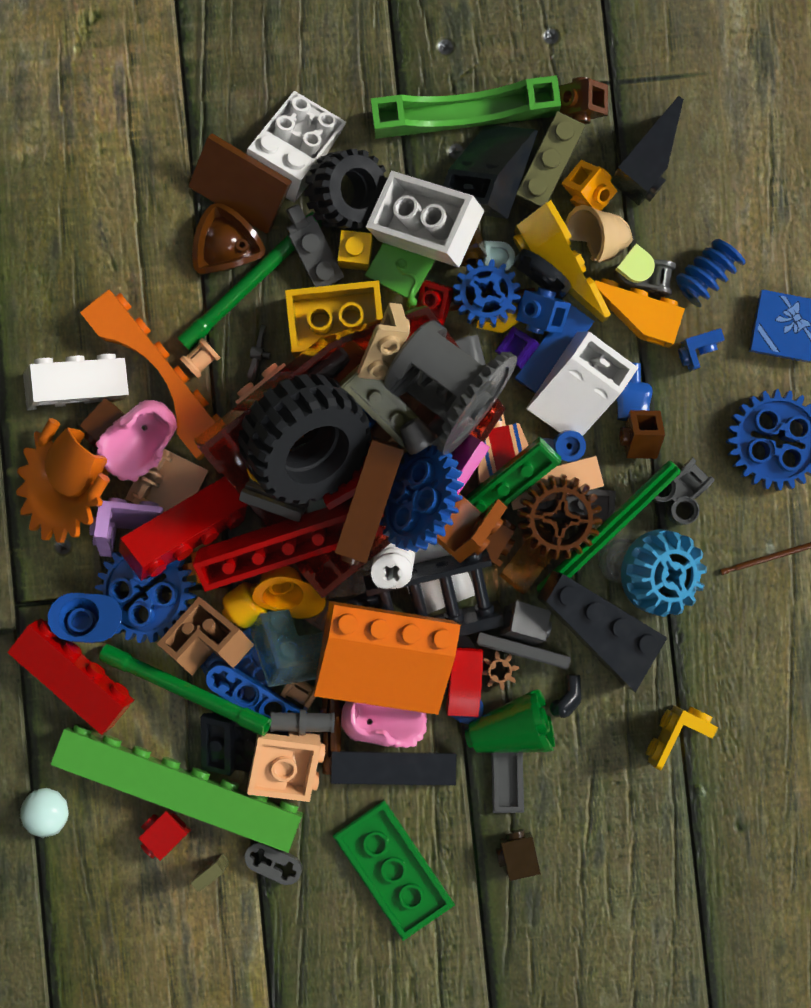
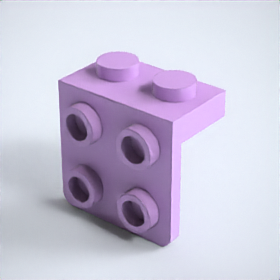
(119, 514)

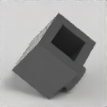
(526, 623)

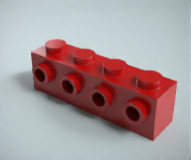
(182, 529)
(71, 676)

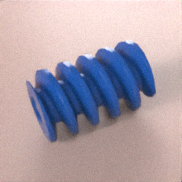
(707, 270)

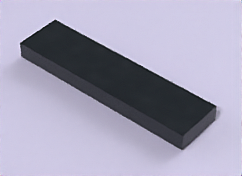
(393, 768)

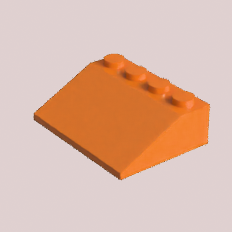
(385, 658)

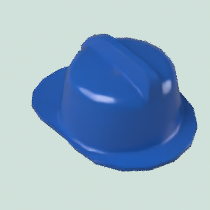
(84, 617)

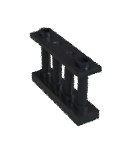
(474, 619)

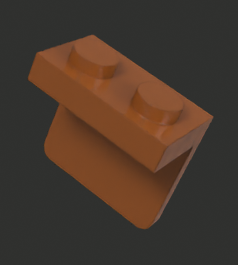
(471, 529)

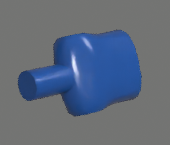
(635, 396)

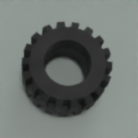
(325, 188)

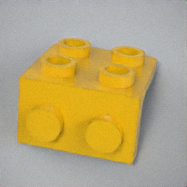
(672, 724)

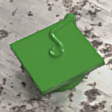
(400, 271)

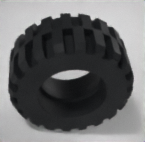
(287, 415)

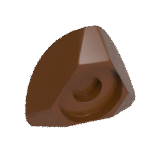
(224, 241)

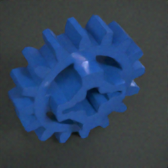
(478, 285)

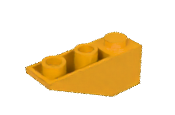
(646, 317)

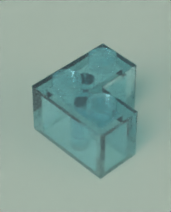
(282, 652)

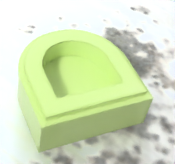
(636, 265)

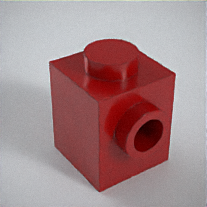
(162, 834)

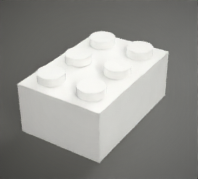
(425, 218)

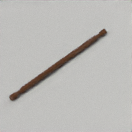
(766, 558)

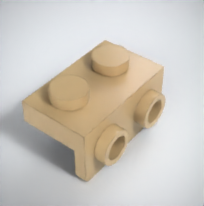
(385, 343)

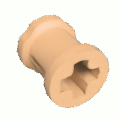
(200, 358)

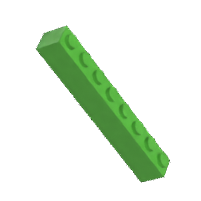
(177, 788)

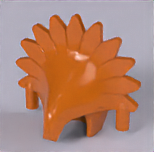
(61, 482)

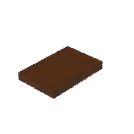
(239, 182)

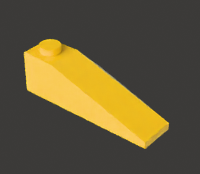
(549, 238)

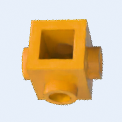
(589, 186)

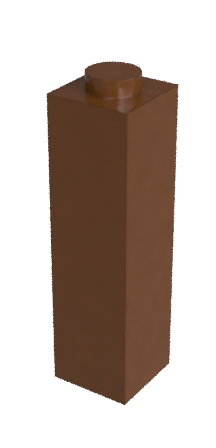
(369, 501)

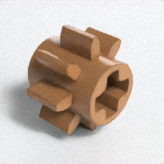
(506, 675)

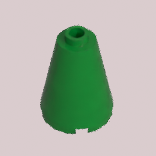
(513, 727)

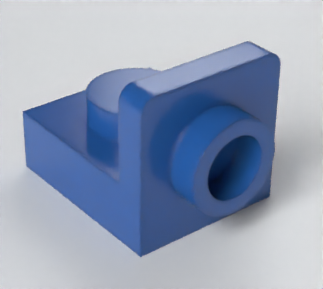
(704, 343)

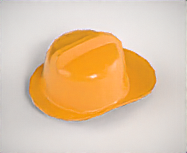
(286, 590)

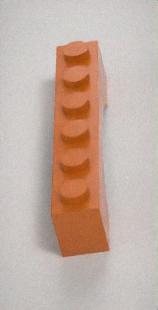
(114, 324)

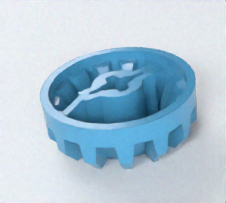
(649, 568)

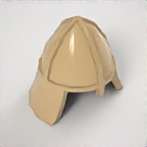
(604, 232)

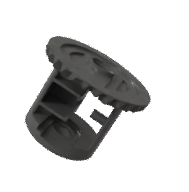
(448, 381)

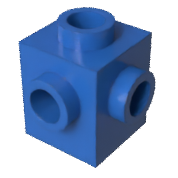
(542, 311)

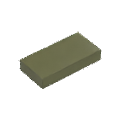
(210, 873)

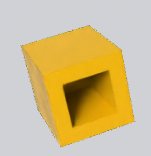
(355, 250)

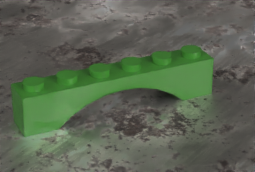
(423, 114)

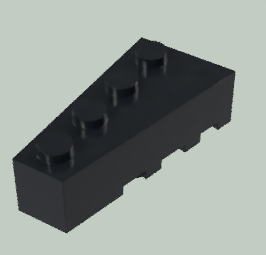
(611, 634)

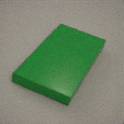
(393, 870)

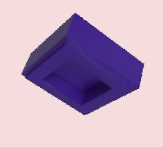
(518, 344)

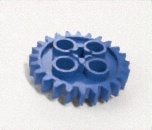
(771, 467)
(422, 499)
(161, 613)

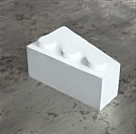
(75, 381)

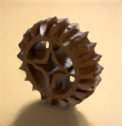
(560, 503)

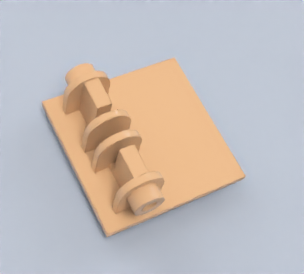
(168, 482)

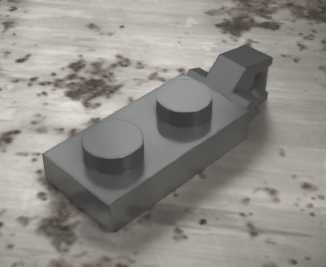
(312, 248)

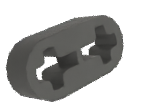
(269, 870)

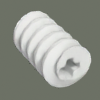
(392, 567)

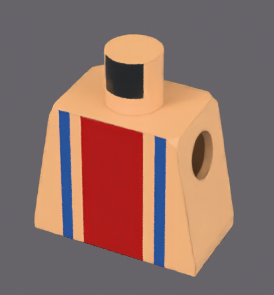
(504, 444)

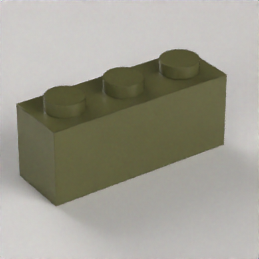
(549, 162)

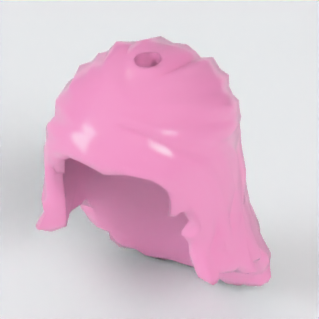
(130, 448)
(389, 725)

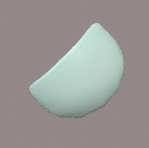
(44, 812)

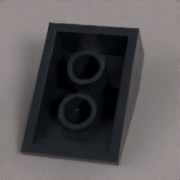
(643, 168)

